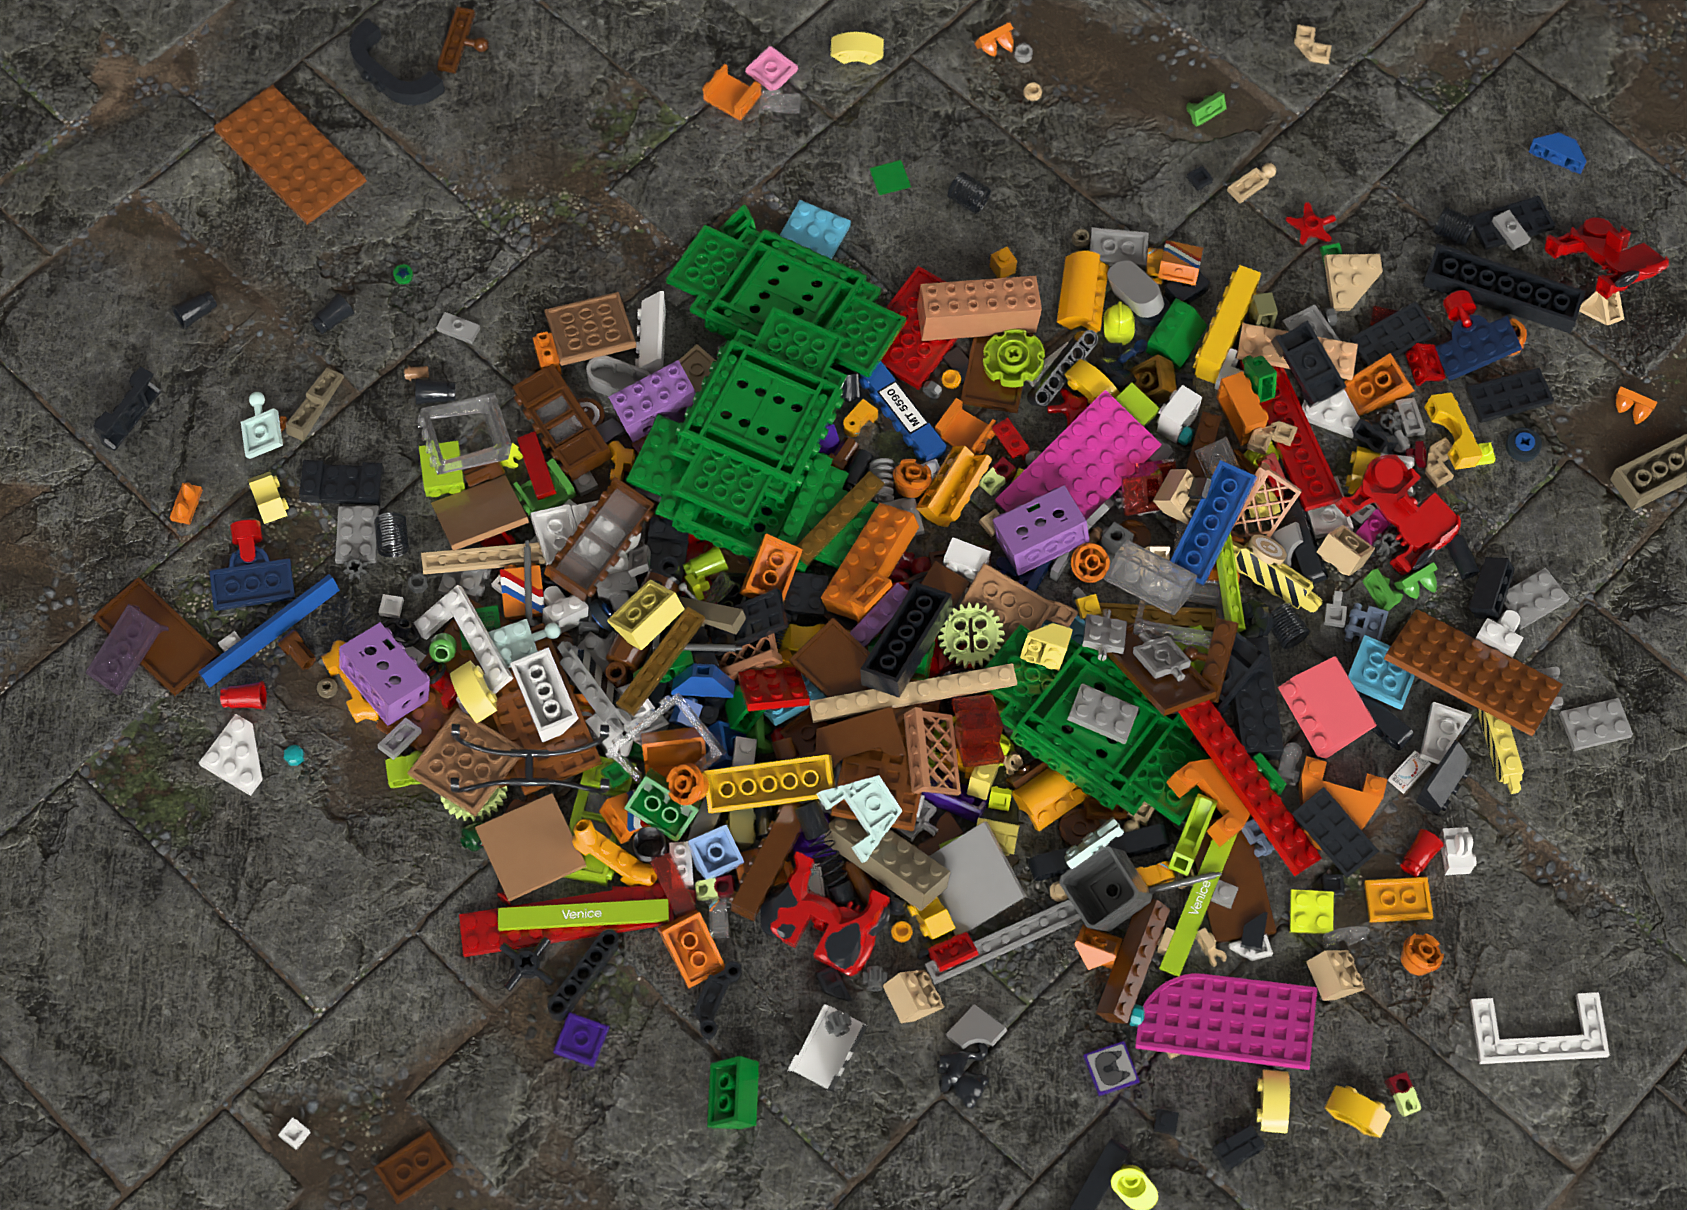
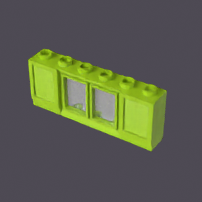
(587, 807)

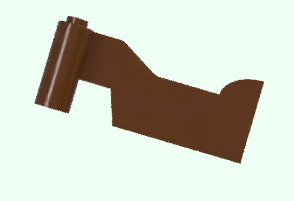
(850, 738)
(864, 883)

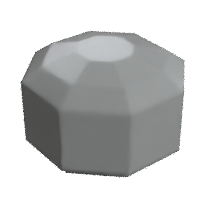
(1023, 53)

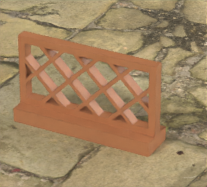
(1262, 474)
(754, 662)
(919, 751)

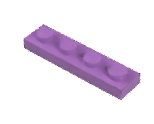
(879, 616)

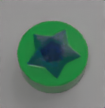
(403, 274)

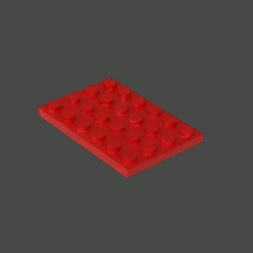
(908, 355)

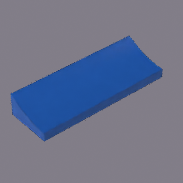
(1213, 520)

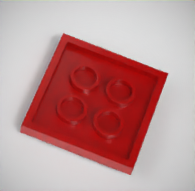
(773, 688)

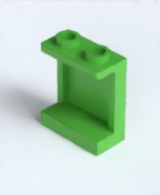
(562, 486)

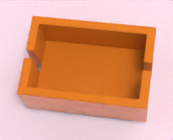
(1241, 406)
(672, 748)

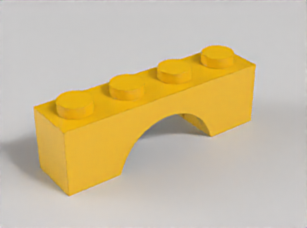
(1445, 411)

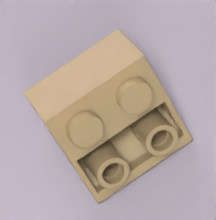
(1174, 498)
(1335, 974)
(913, 995)

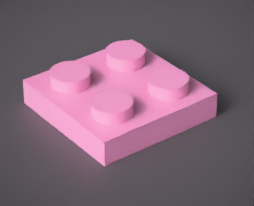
(771, 69)

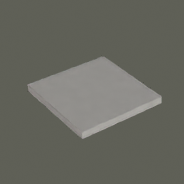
(979, 879)

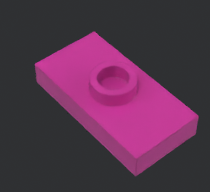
(1372, 527)

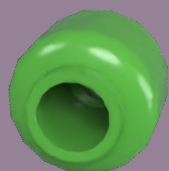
(442, 647)

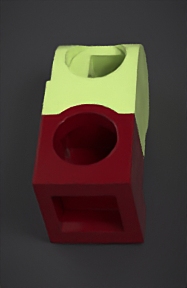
(998, 476)
(715, 888)
(1403, 1093)

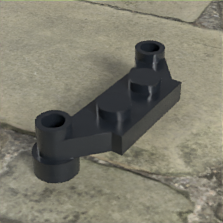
(712, 997)

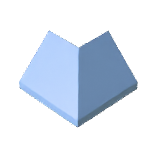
(715, 853)

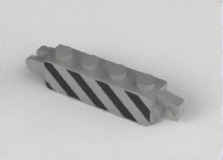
(593, 685)

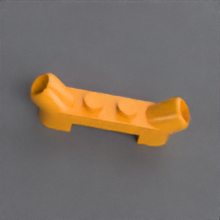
(622, 458)
(358, 706)
(632, 870)

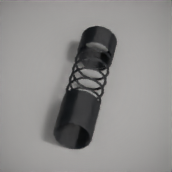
(814, 825)

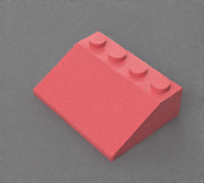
(1327, 707)

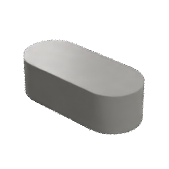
(1135, 288)
(612, 375)

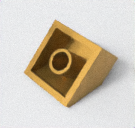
(1155, 378)

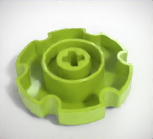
(1013, 358)

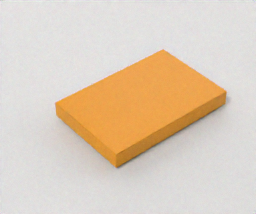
(1398, 899)

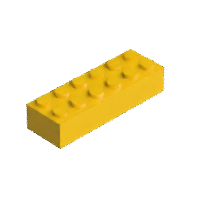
(1226, 323)
(768, 783)

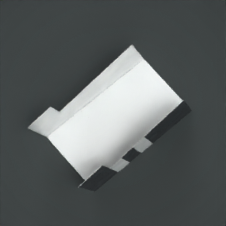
(825, 1055)

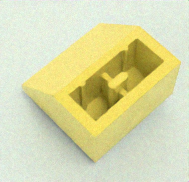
(1047, 646)

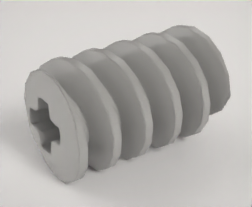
(883, 470)

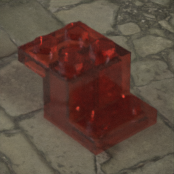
(1142, 487)
(978, 730)

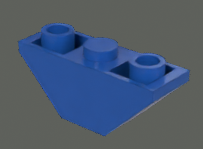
(1560, 151)
(703, 681)

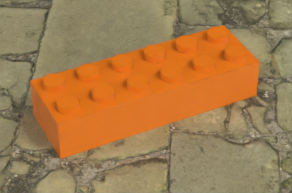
(874, 551)

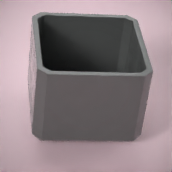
(1089, 887)

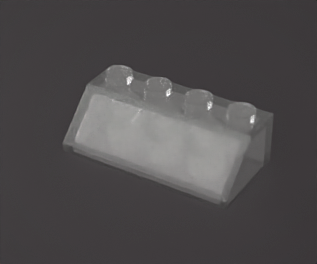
(1151, 577)

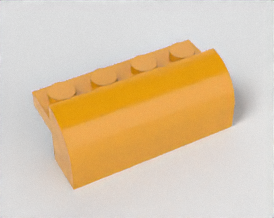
(1083, 291)
(953, 486)
(1047, 797)

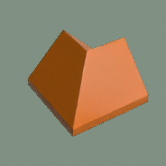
(1097, 947)

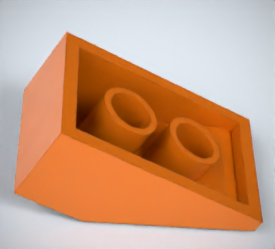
(1378, 385)
(771, 567)
(692, 948)

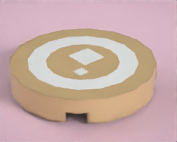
(1267, 549)

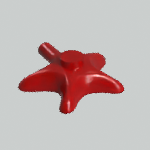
(1311, 225)
(1072, 406)

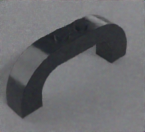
(406, 93)

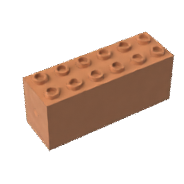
(978, 307)

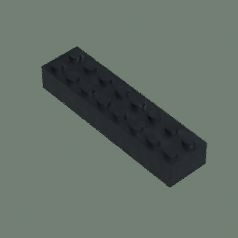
(1505, 288)

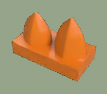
(1001, 34)
(1642, 407)
(186, 503)

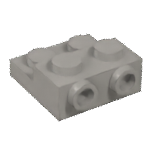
(471, 581)

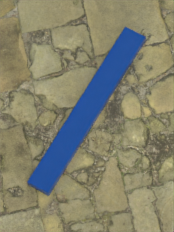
(269, 631)

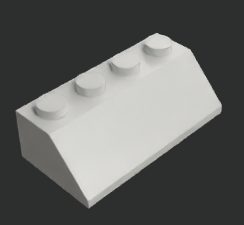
(651, 333)
(544, 694)

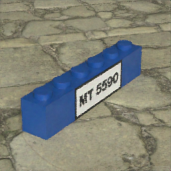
(903, 414)

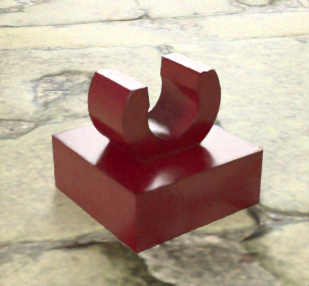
(1418, 454)

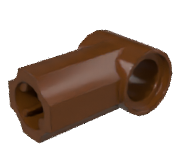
(844, 453)
(483, 472)
(294, 646)

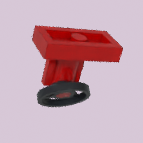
(442, 683)

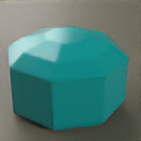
(1186, 435)
(294, 755)
(1137, 1015)

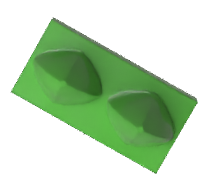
(1207, 108)
(1425, 576)
(1380, 591)
(758, 732)

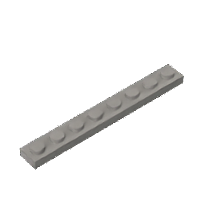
(1011, 938)

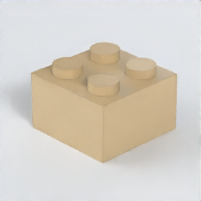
(1345, 550)

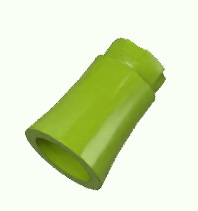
(706, 564)

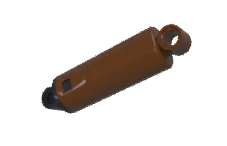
(624, 656)

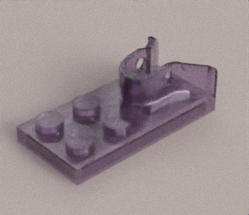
(124, 649)

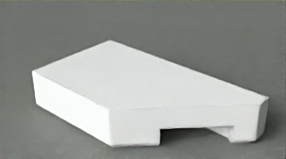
(1253, 954)

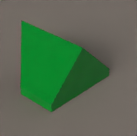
(738, 223)

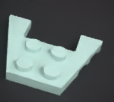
(871, 805)
(1092, 842)

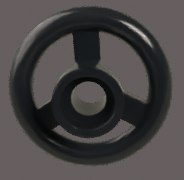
(402, 629)

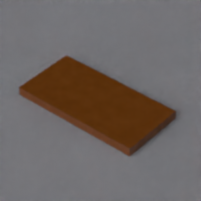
(981, 390)
(175, 653)
(834, 663)
(1165, 691)
(1251, 899)

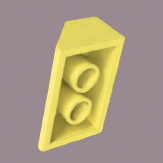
(646, 614)

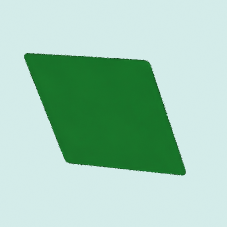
(890, 177)

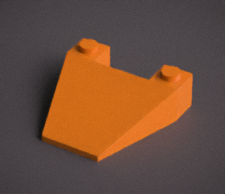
(1214, 786)
(1357, 804)

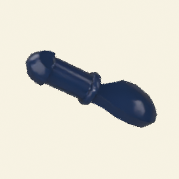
(1139, 347)

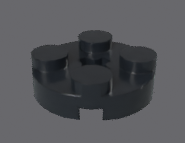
(1261, 614)

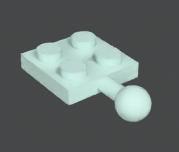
(263, 430)
(517, 640)

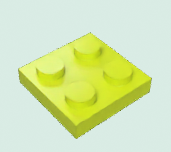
(1311, 911)

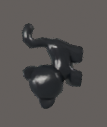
(967, 1085)

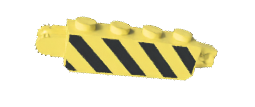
(1278, 579)
(1502, 751)

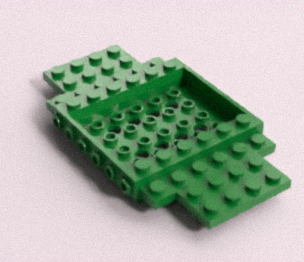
(733, 272)
(735, 464)
(791, 521)
(1131, 770)

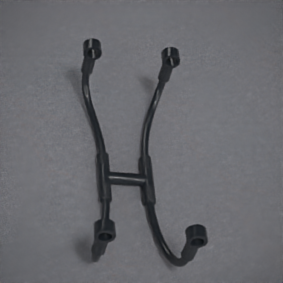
(529, 754)

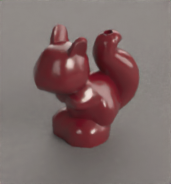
(915, 565)

